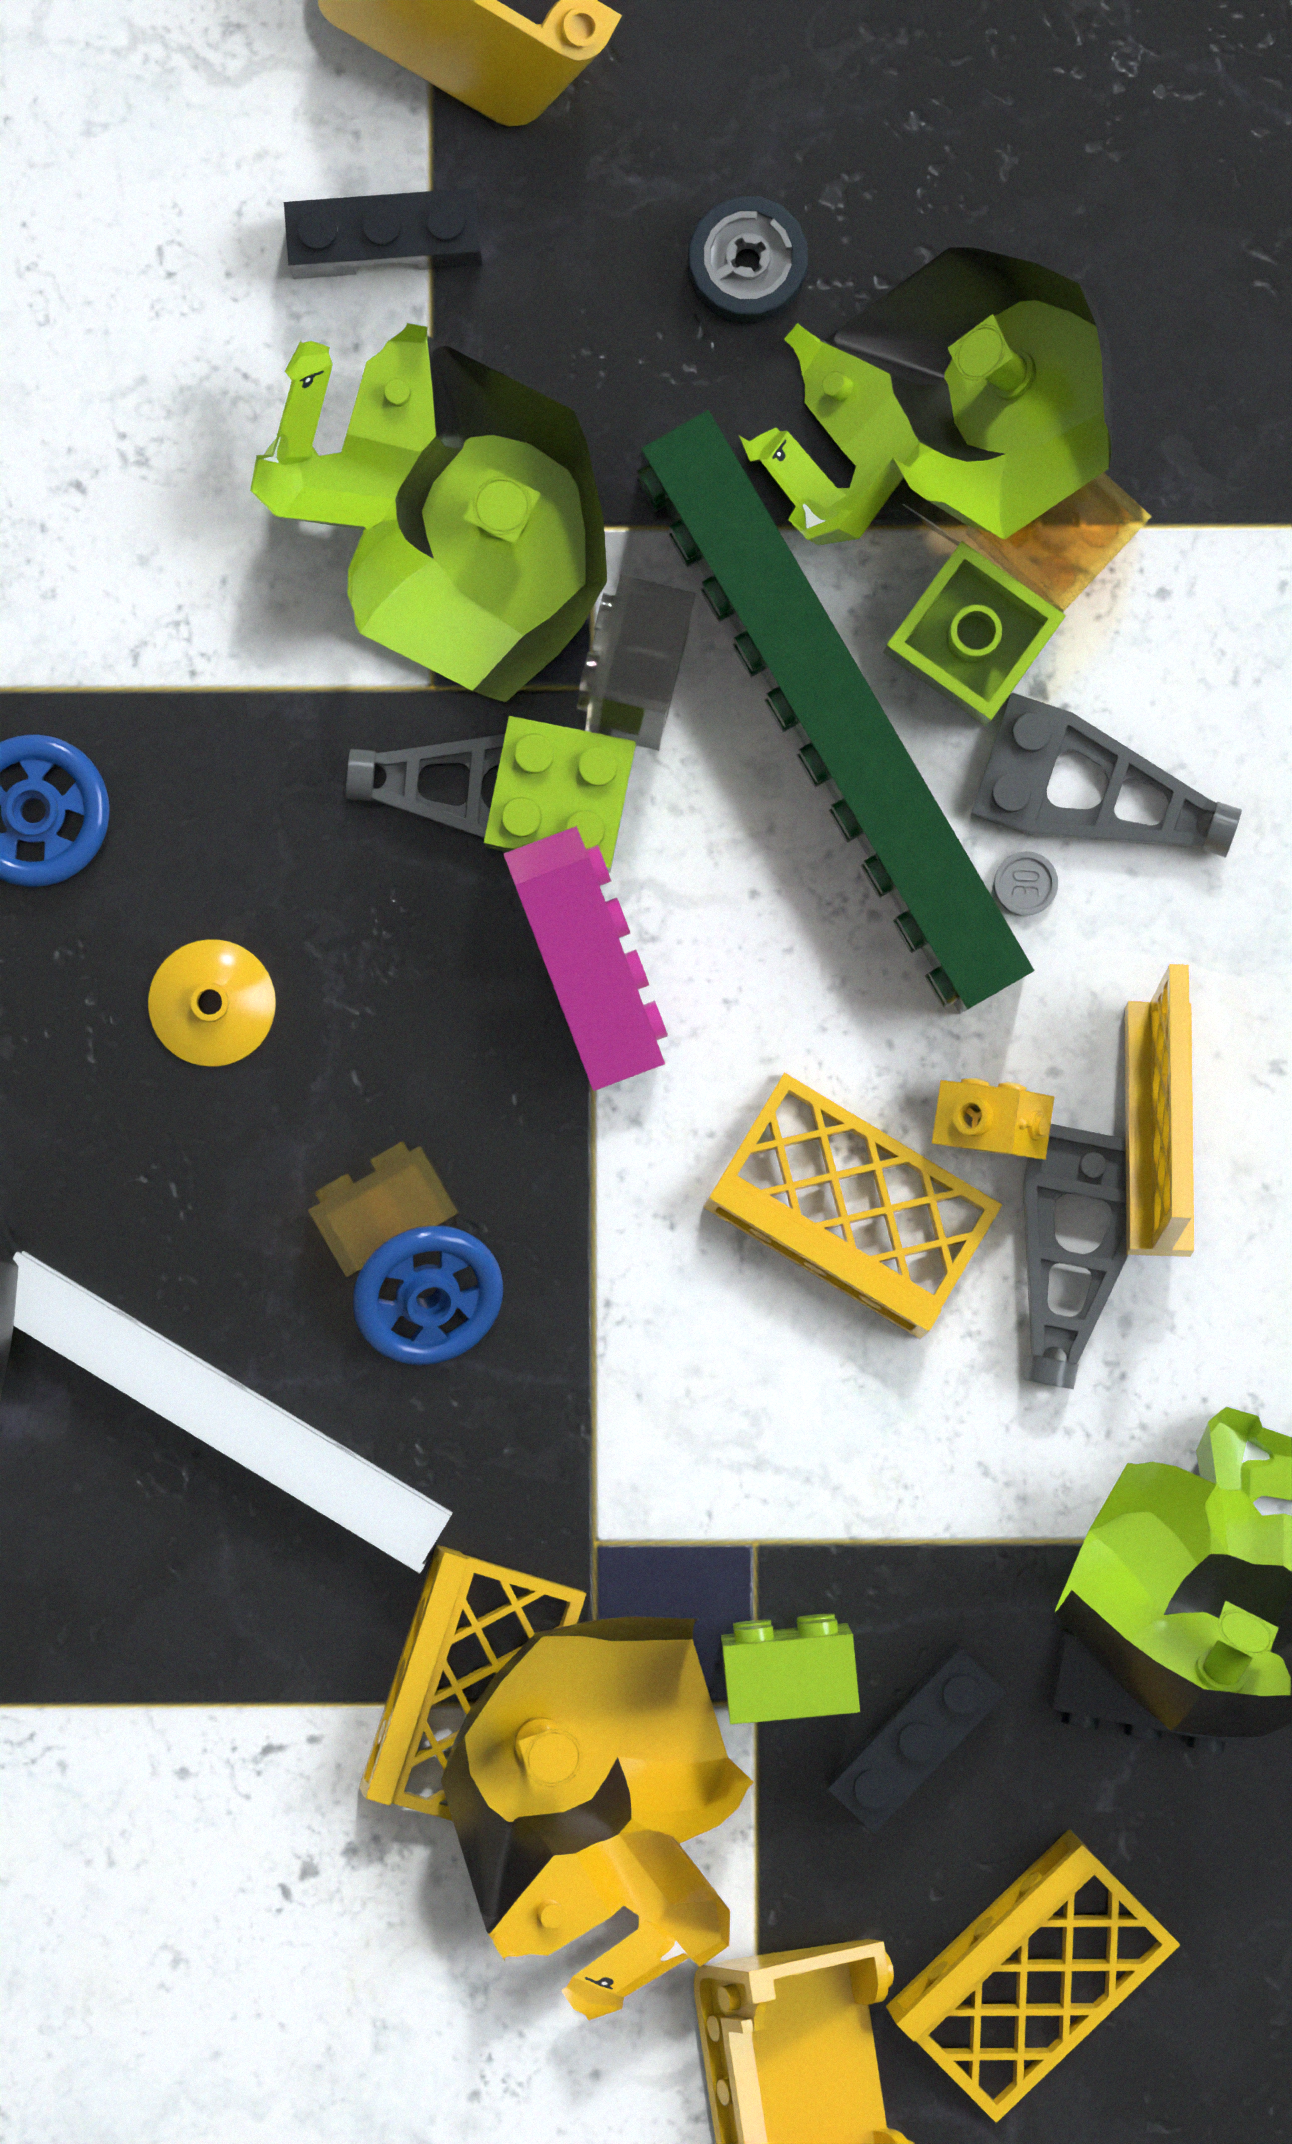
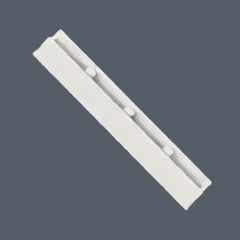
(226, 1414)

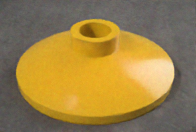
(245, 1009)

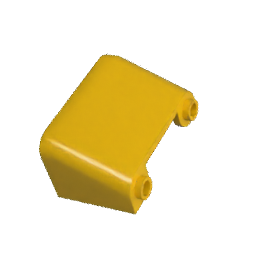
(482, 47)
(795, 2045)

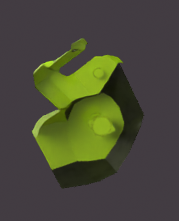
(988, 441)
(468, 502)
(1176, 1557)

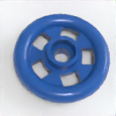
(86, 797)
(429, 1342)

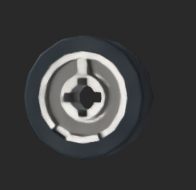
(740, 291)

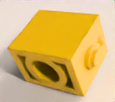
(993, 1118)

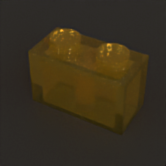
(393, 1199)

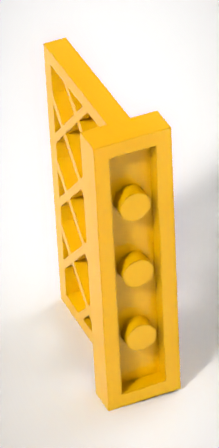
(1160, 1120)
(826, 1254)
(424, 1661)
(994, 1938)

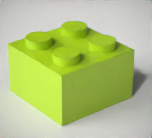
(973, 633)
(558, 781)
(789, 1670)

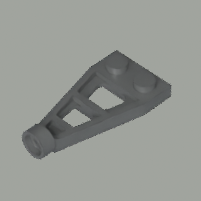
(1022, 764)
(403, 773)
(1087, 1167)

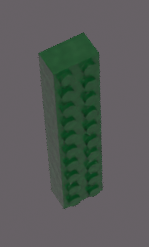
(833, 713)

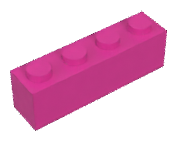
(585, 957)

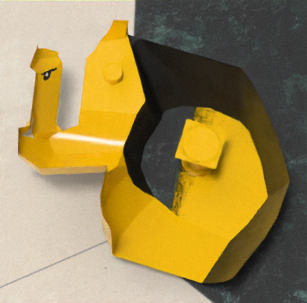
(613, 1768)

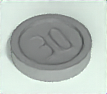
(1026, 883)

